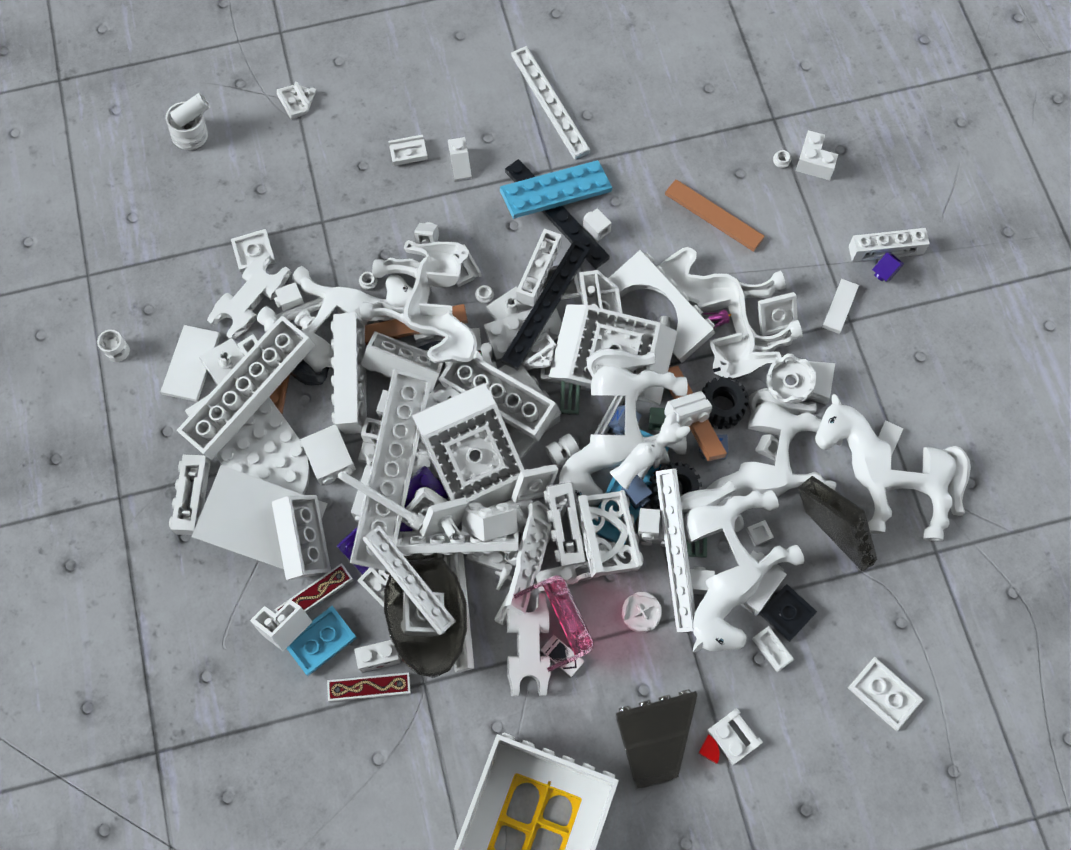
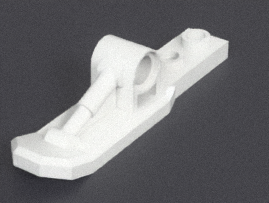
(529, 556)

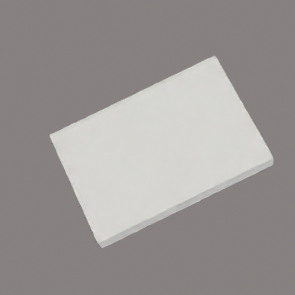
(885, 693)

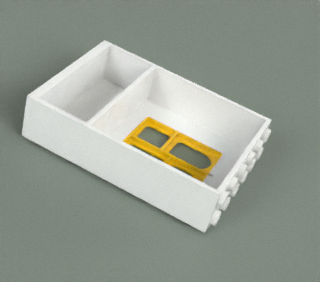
(520, 763)

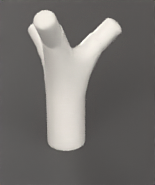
(504, 574)

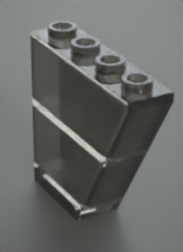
(840, 520)
(656, 737)

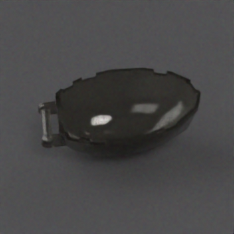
(428, 654)

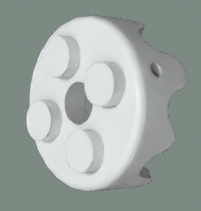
(791, 367)

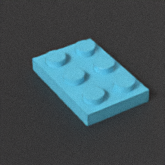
(321, 641)

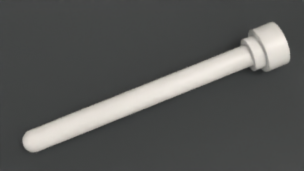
(415, 519)

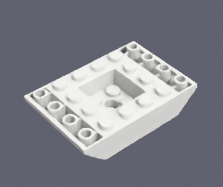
(593, 328)
(464, 425)

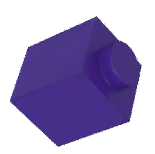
(887, 267)

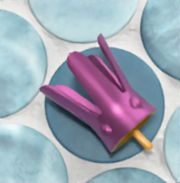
(721, 316)

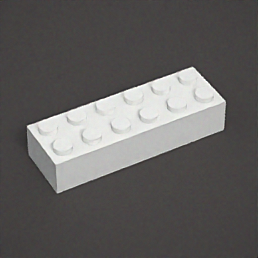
(349, 374)
(516, 402)

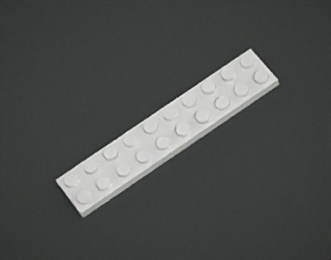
(392, 462)

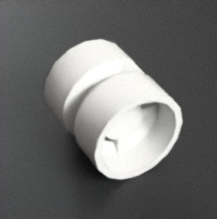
(113, 345)
(567, 445)

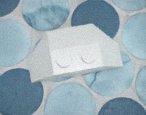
(599, 291)

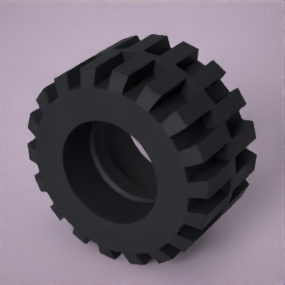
(732, 391)
(685, 476)

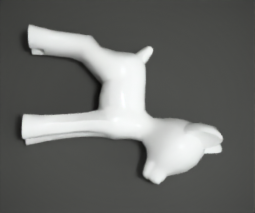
(649, 452)

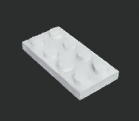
(503, 331)

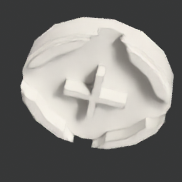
(641, 612)

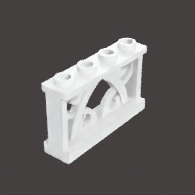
(625, 526)

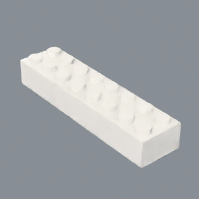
(246, 387)

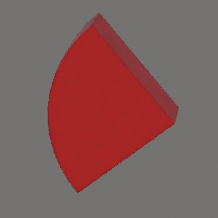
(710, 749)

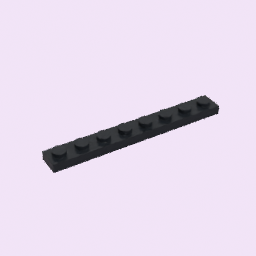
(563, 220)
(545, 305)

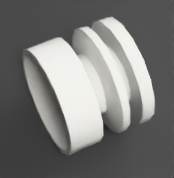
(189, 136)

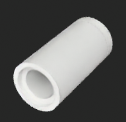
(190, 110)

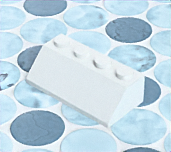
(386, 354)
(301, 536)

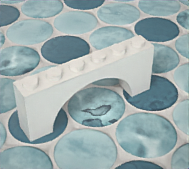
(643, 274)

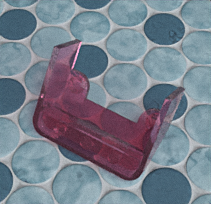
(568, 616)

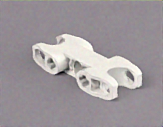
(241, 306)
(528, 658)

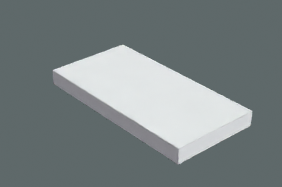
(186, 371)

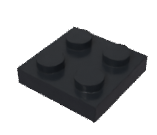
(788, 612)

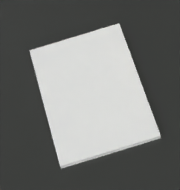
(242, 516)

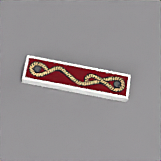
(321, 589)
(368, 687)

